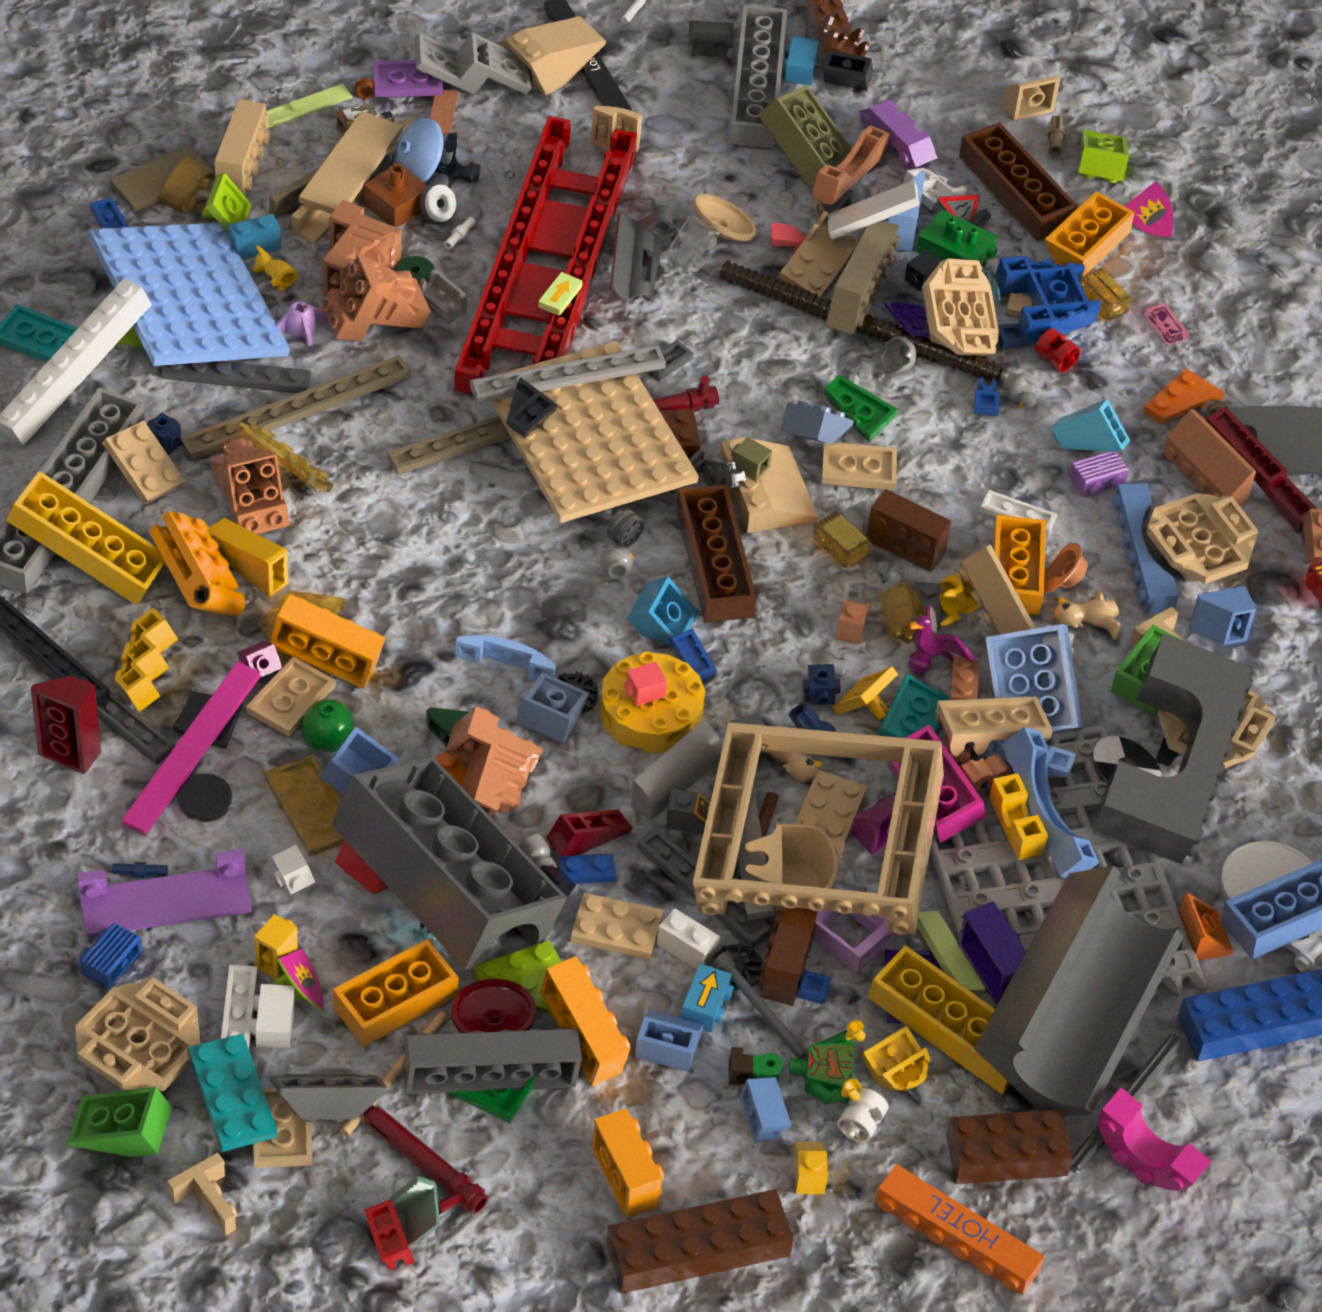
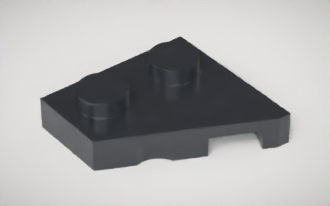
(528, 408)

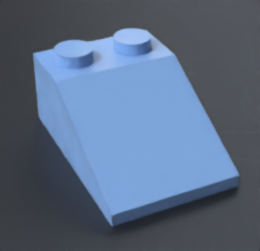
(908, 219)

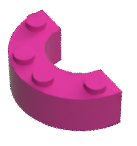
(1144, 1152)

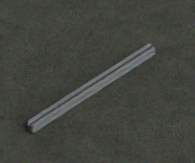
(1135, 1089)

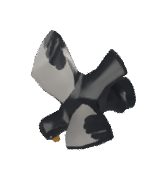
(450, 168)

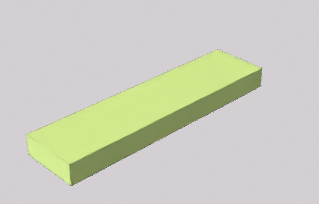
(947, 951)

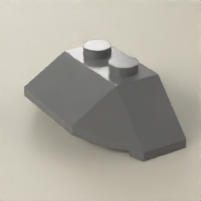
(329, 1095)

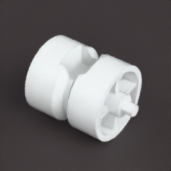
(862, 1116)

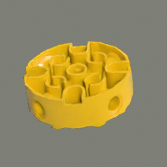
(658, 723)

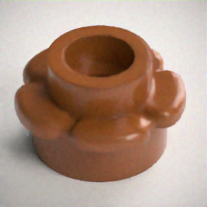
(362, 92)

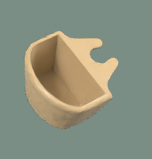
(796, 857)

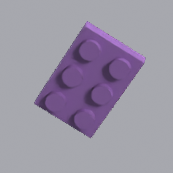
(404, 80)

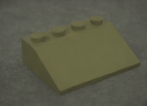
(805, 133)

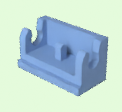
(764, 1109)

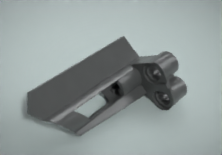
(641, 245)

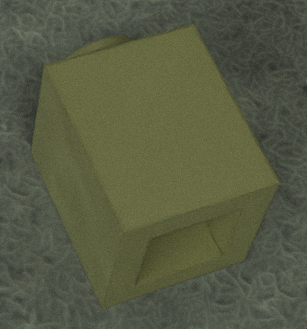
(751, 458)

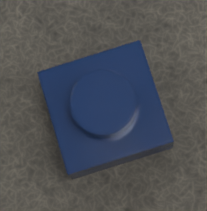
(1011, 336)

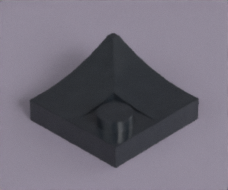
(191, 710)

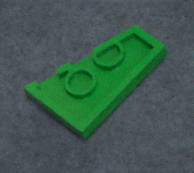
(865, 409)

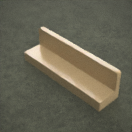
(314, 223)

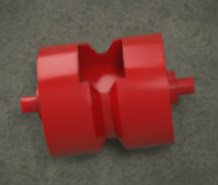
(1056, 349)

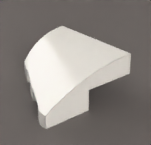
(934, 187)

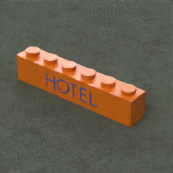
(959, 1229)

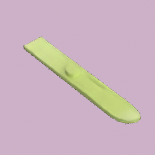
(307, 105)

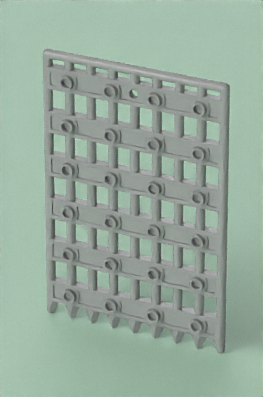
(1042, 893)

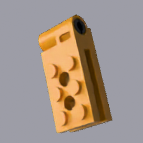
(197, 564)

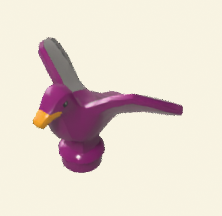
(931, 644)

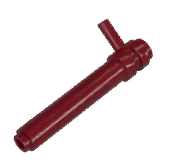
(693, 398)
(457, 1185)

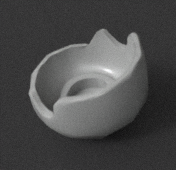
(899, 355)

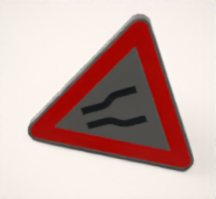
(960, 205)

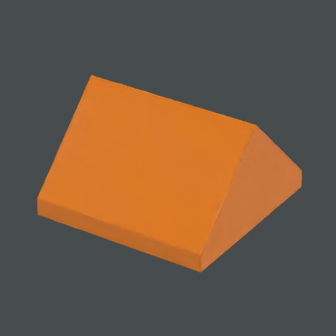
(1204, 928)

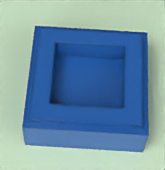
(814, 987)

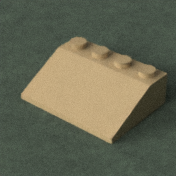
(777, 496)

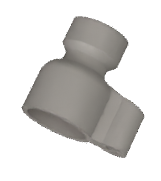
(537, 850)

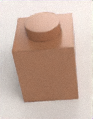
(852, 621)

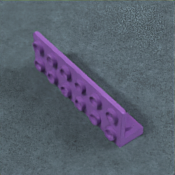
(166, 898)

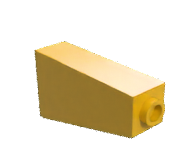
(252, 556)

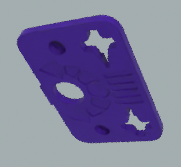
(909, 317)

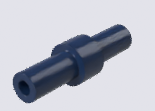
(140, 869)

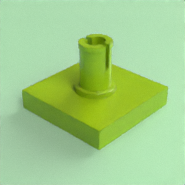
(226, 203)

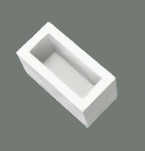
(687, 939)
(274, 1016)

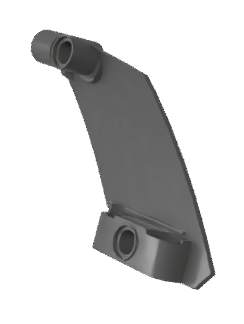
(1288, 433)

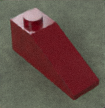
(587, 830)

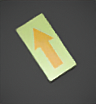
(560, 293)

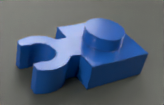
(986, 399)

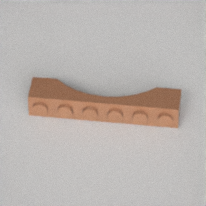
(865, 154)

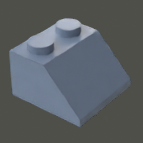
(552, 707)

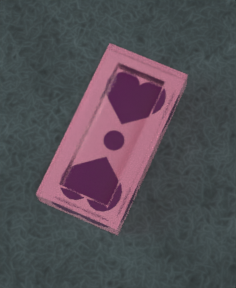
(1166, 324)

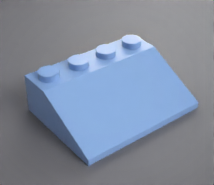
(1037, 665)

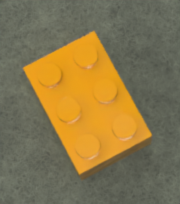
(627, 1163)

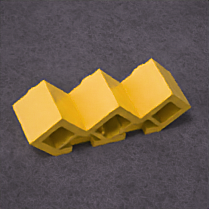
(143, 658)

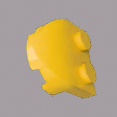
(897, 1061)

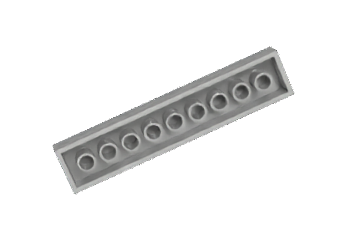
(78, 465)

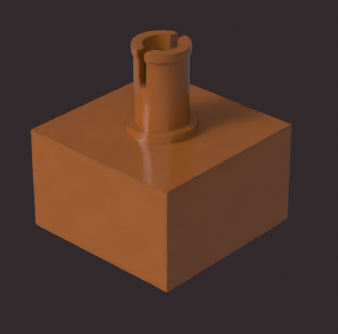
(394, 195)

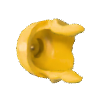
(955, 598)

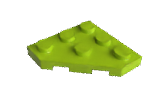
(523, 967)

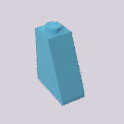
(1091, 429)

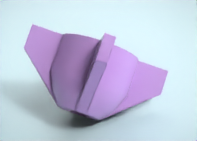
(301, 320)

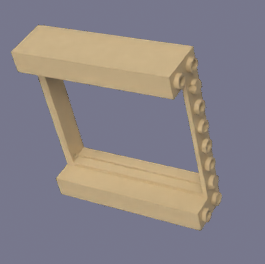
(907, 840)

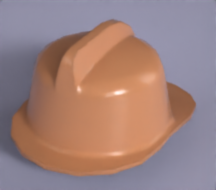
(1066, 569)

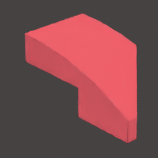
(786, 236)

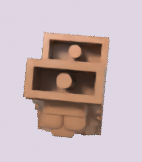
(357, 234)
(374, 297)
(251, 486)
(495, 758)

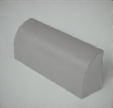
(676, 769)

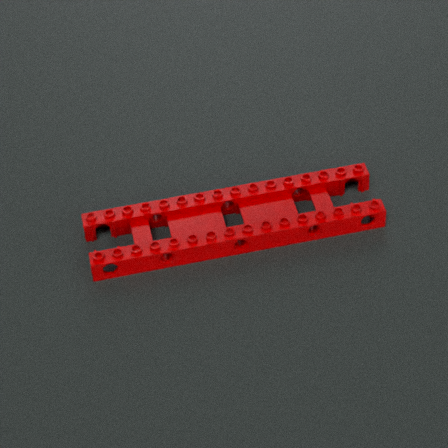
(550, 229)

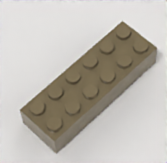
(863, 276)

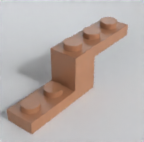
(963, 687)

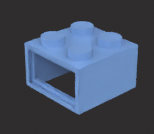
(355, 756)

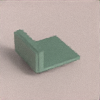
(421, 1207)

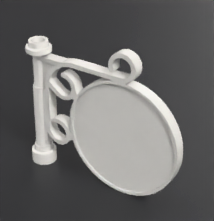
(1259, 864)

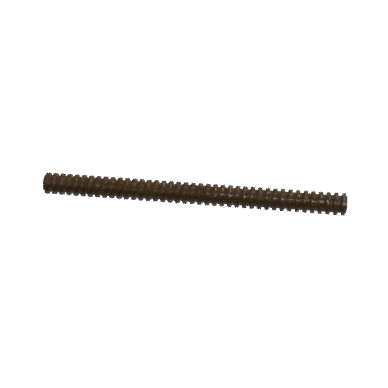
(870, 325)

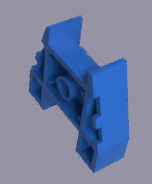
(1054, 291)

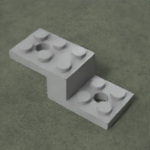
(471, 63)

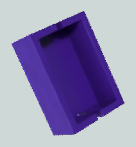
(991, 947)

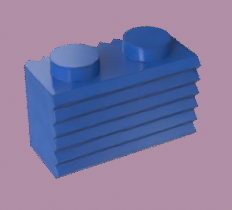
(110, 955)

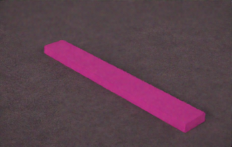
(191, 748)

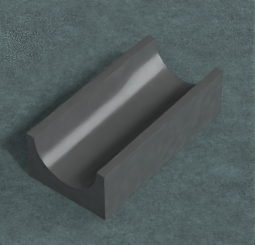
(446, 858)
(1076, 996)

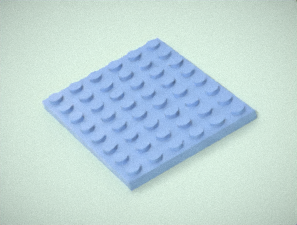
(197, 290)

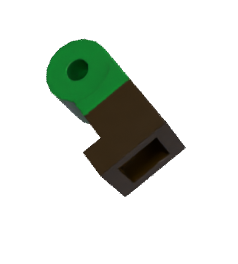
(748, 1066)

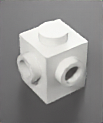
(292, 870)

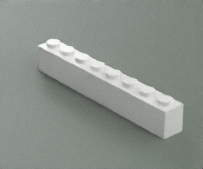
(73, 361)

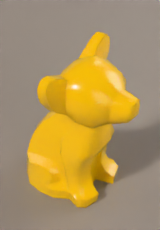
(281, 272)

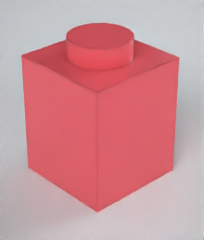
(645, 683)

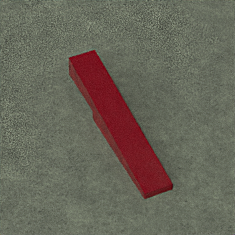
(1270, 473)

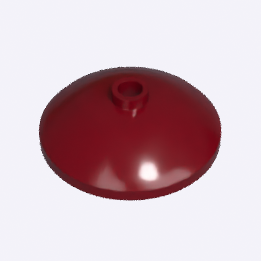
(493, 1007)

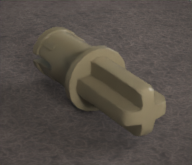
(1056, 136)

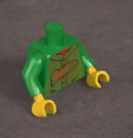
(830, 1067)

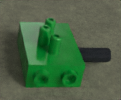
(957, 239)

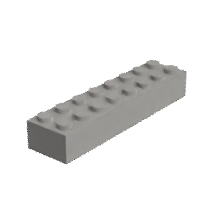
(757, 74)

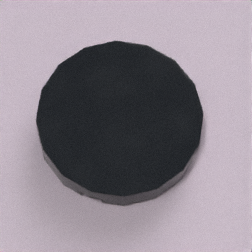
(205, 797)

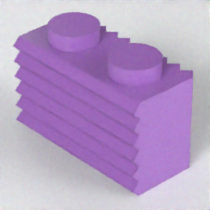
(1098, 473)

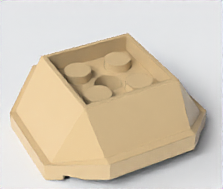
(961, 308)
(1203, 536)
(1252, 730)
(136, 1014)

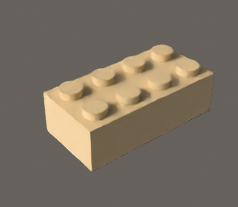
(243, 144)

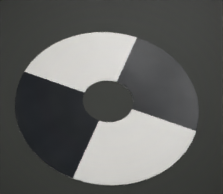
(1112, 748)

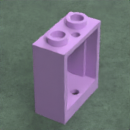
(865, 951)

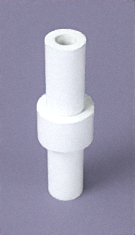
(459, 233)

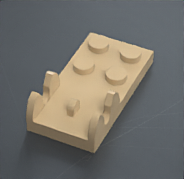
(818, 259)
(989, 720)

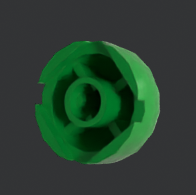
(327, 725)

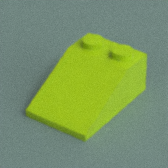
(1103, 156)

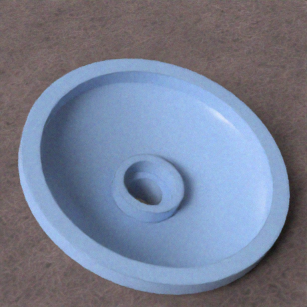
(420, 148)

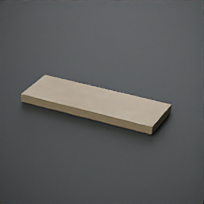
(351, 162)

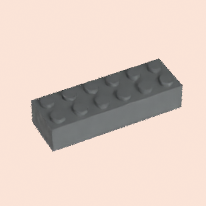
(491, 1060)

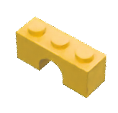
(1010, 804)

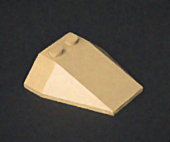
(554, 50)

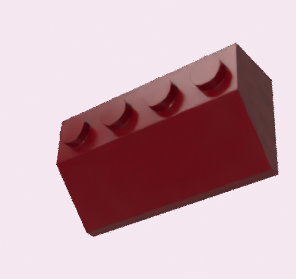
(67, 722)

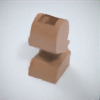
(985, 770)

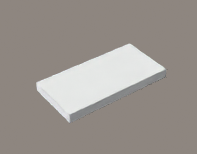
(873, 209)

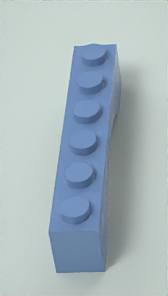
(1155, 585)
(1030, 759)

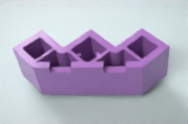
(912, 145)

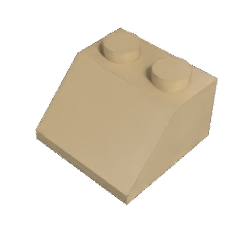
(1031, 97)

